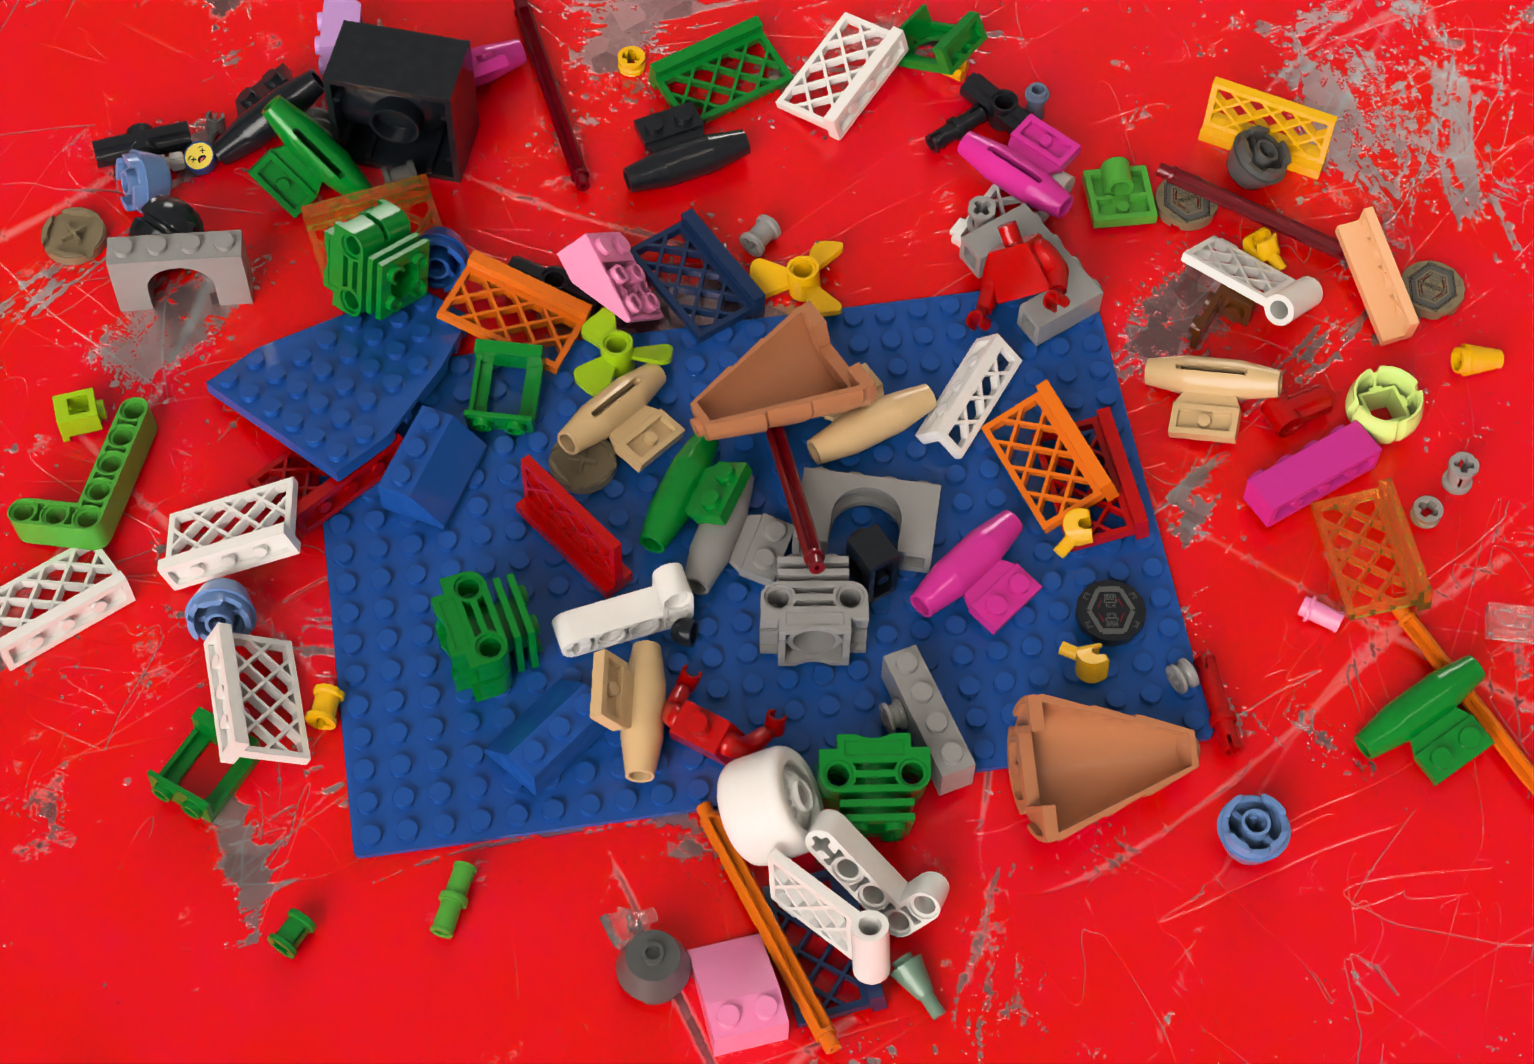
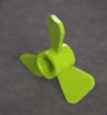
(616, 352)

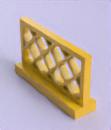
(1222, 129)

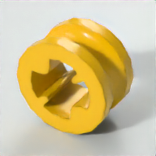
(631, 53)

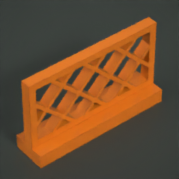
(525, 294)
(1076, 447)

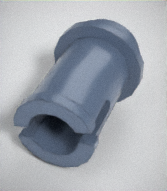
(1036, 97)

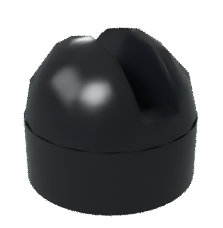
(684, 632)

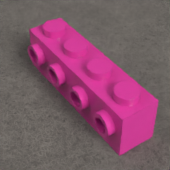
(1311, 473)

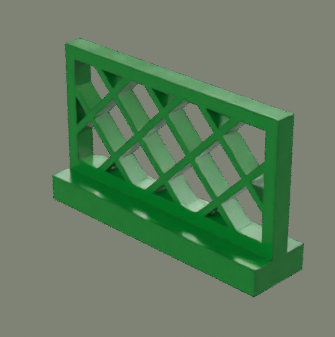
(712, 50)

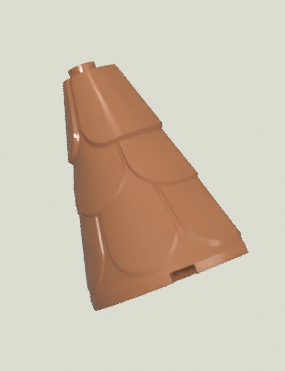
(782, 382)
(1088, 762)

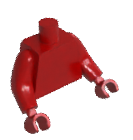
(1019, 270)
(709, 732)

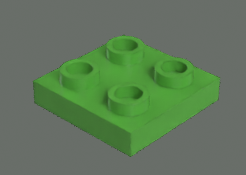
(1119, 194)

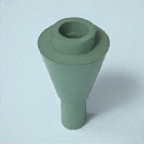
(913, 976)

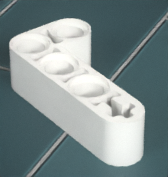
(626, 615)
(872, 878)

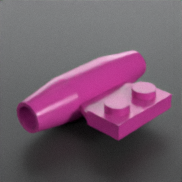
(496, 60)
(1026, 164)
(976, 571)

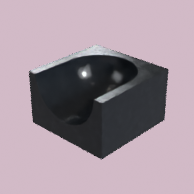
(402, 99)

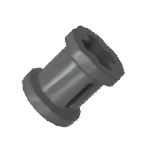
(399, 173)

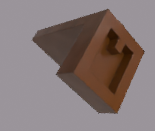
(1225, 302)

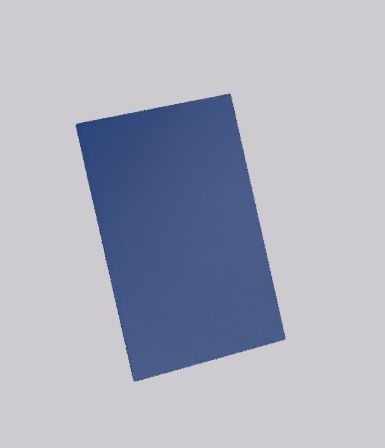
(420, 744)

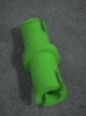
(453, 899)

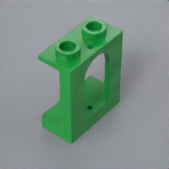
(954, 44)
(505, 354)
(166, 783)

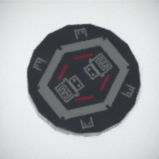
(1110, 613)

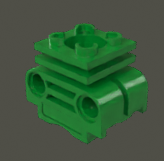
(376, 262)
(484, 632)
(873, 783)

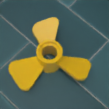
(800, 277)

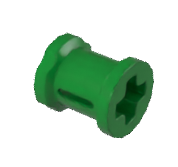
(292, 933)

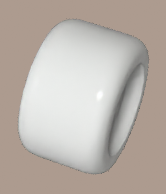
(768, 803)

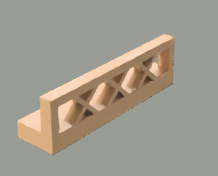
(1377, 278)

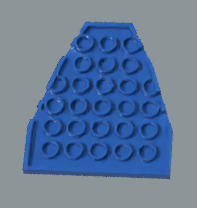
(343, 382)

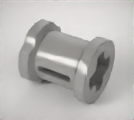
(980, 211)
(760, 235)
(1454, 473)

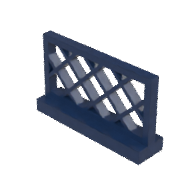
(721, 267)
(871, 995)

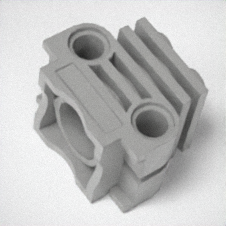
(813, 614)

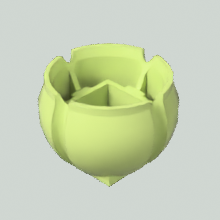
(1390, 389)

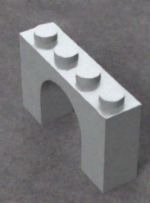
(217, 254)
(1033, 318)
(907, 502)

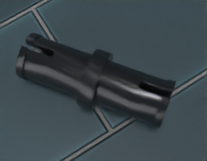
(956, 128)

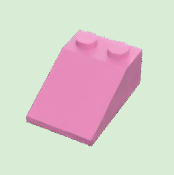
(739, 994)

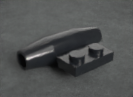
(250, 129)
(680, 149)

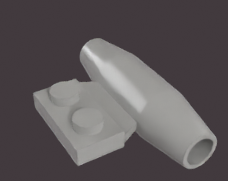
(745, 542)

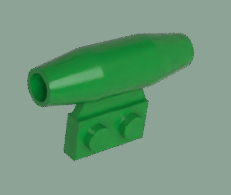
(306, 159)
(693, 490)
(1428, 717)

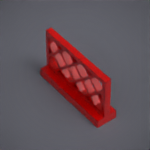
(1119, 472)
(325, 500)
(571, 530)

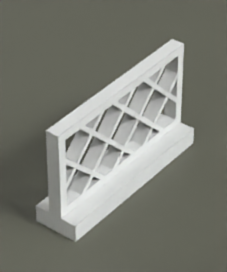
(862, 82)
(234, 551)
(62, 618)
(228, 703)

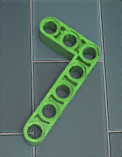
(96, 515)

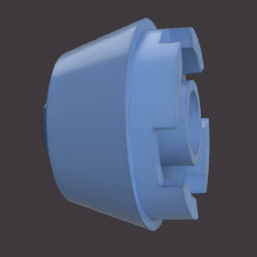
(142, 178)
(222, 602)
(1253, 828)

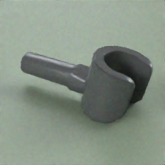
(214, 127)

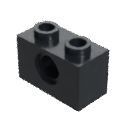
(873, 561)

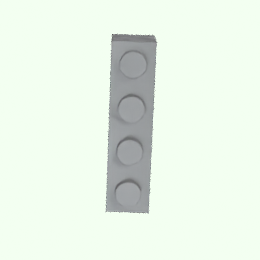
(928, 719)

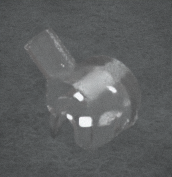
(626, 924)

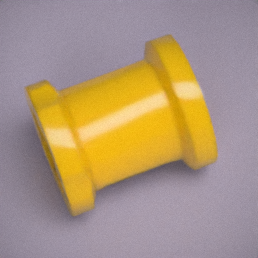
(324, 706)

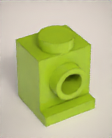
(78, 413)

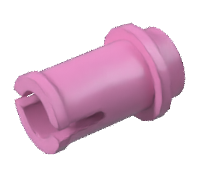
(1320, 613)

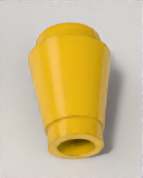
(1475, 359)

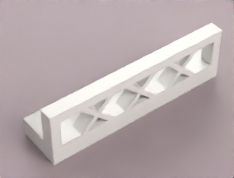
(960, 390)

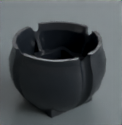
(166, 216)

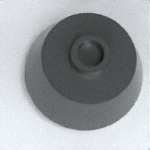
(1257, 159)
(653, 967)

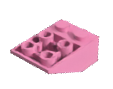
(610, 275)

